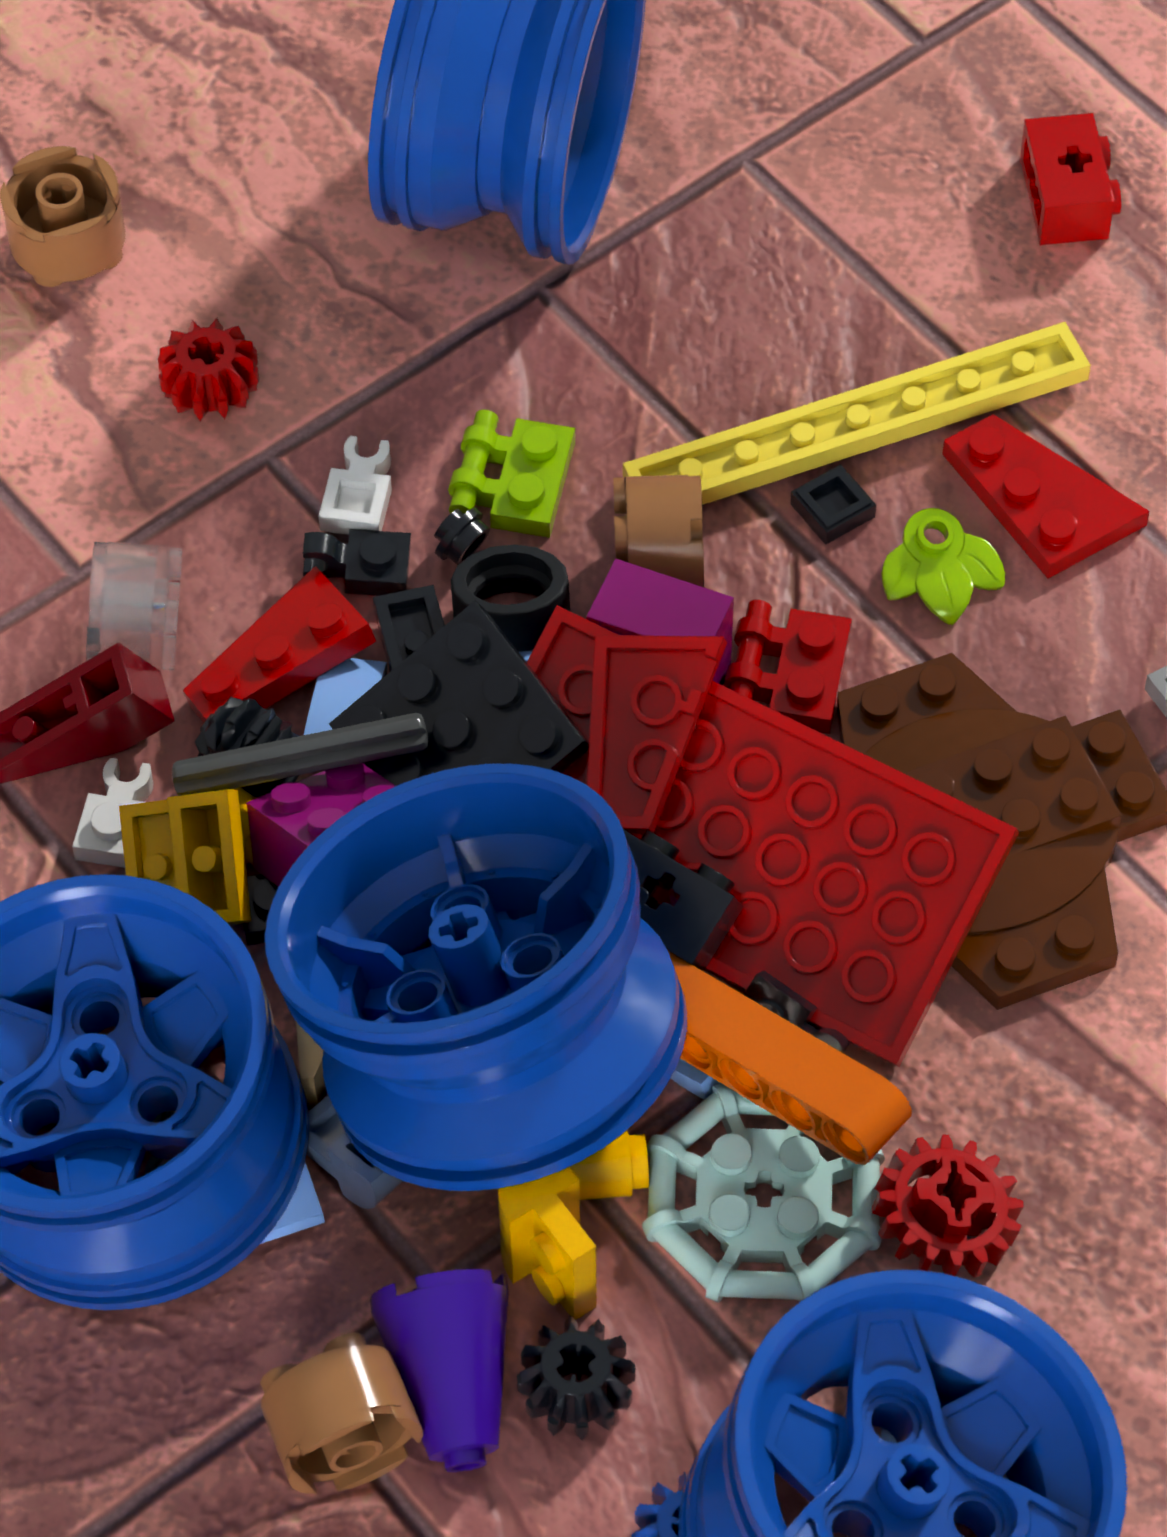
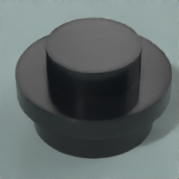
(460, 535)

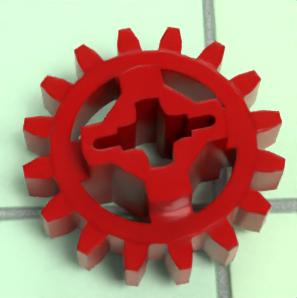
(947, 1207)

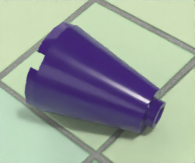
(451, 1359)

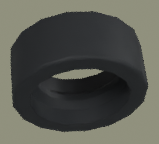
(513, 570)

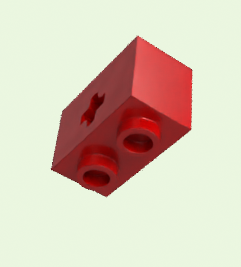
(1069, 178)

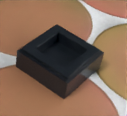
(833, 504)

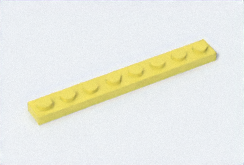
(874, 414)

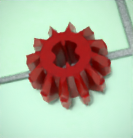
(208, 369)

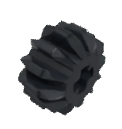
(244, 725)
(572, 1400)

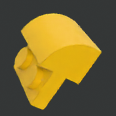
(192, 846)
(545, 1239)

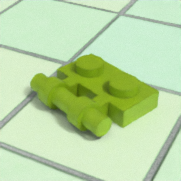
(531, 476)

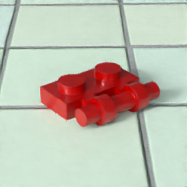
(809, 664)

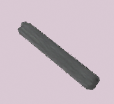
(301, 755)

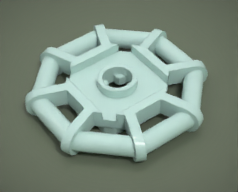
(743, 1228)

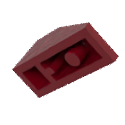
(84, 715)

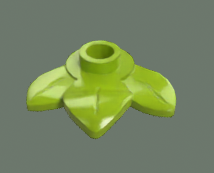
(943, 571)

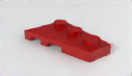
(1039, 496)
(284, 649)
(643, 718)

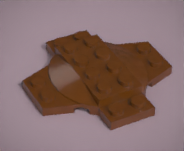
(1055, 782)

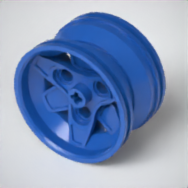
(503, 115)
(79, 963)
(478, 976)
(962, 1387)

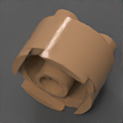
(63, 215)
(660, 524)
(339, 1415)

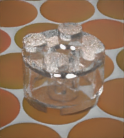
(135, 600)

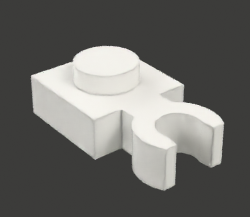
(360, 493)
(99, 828)

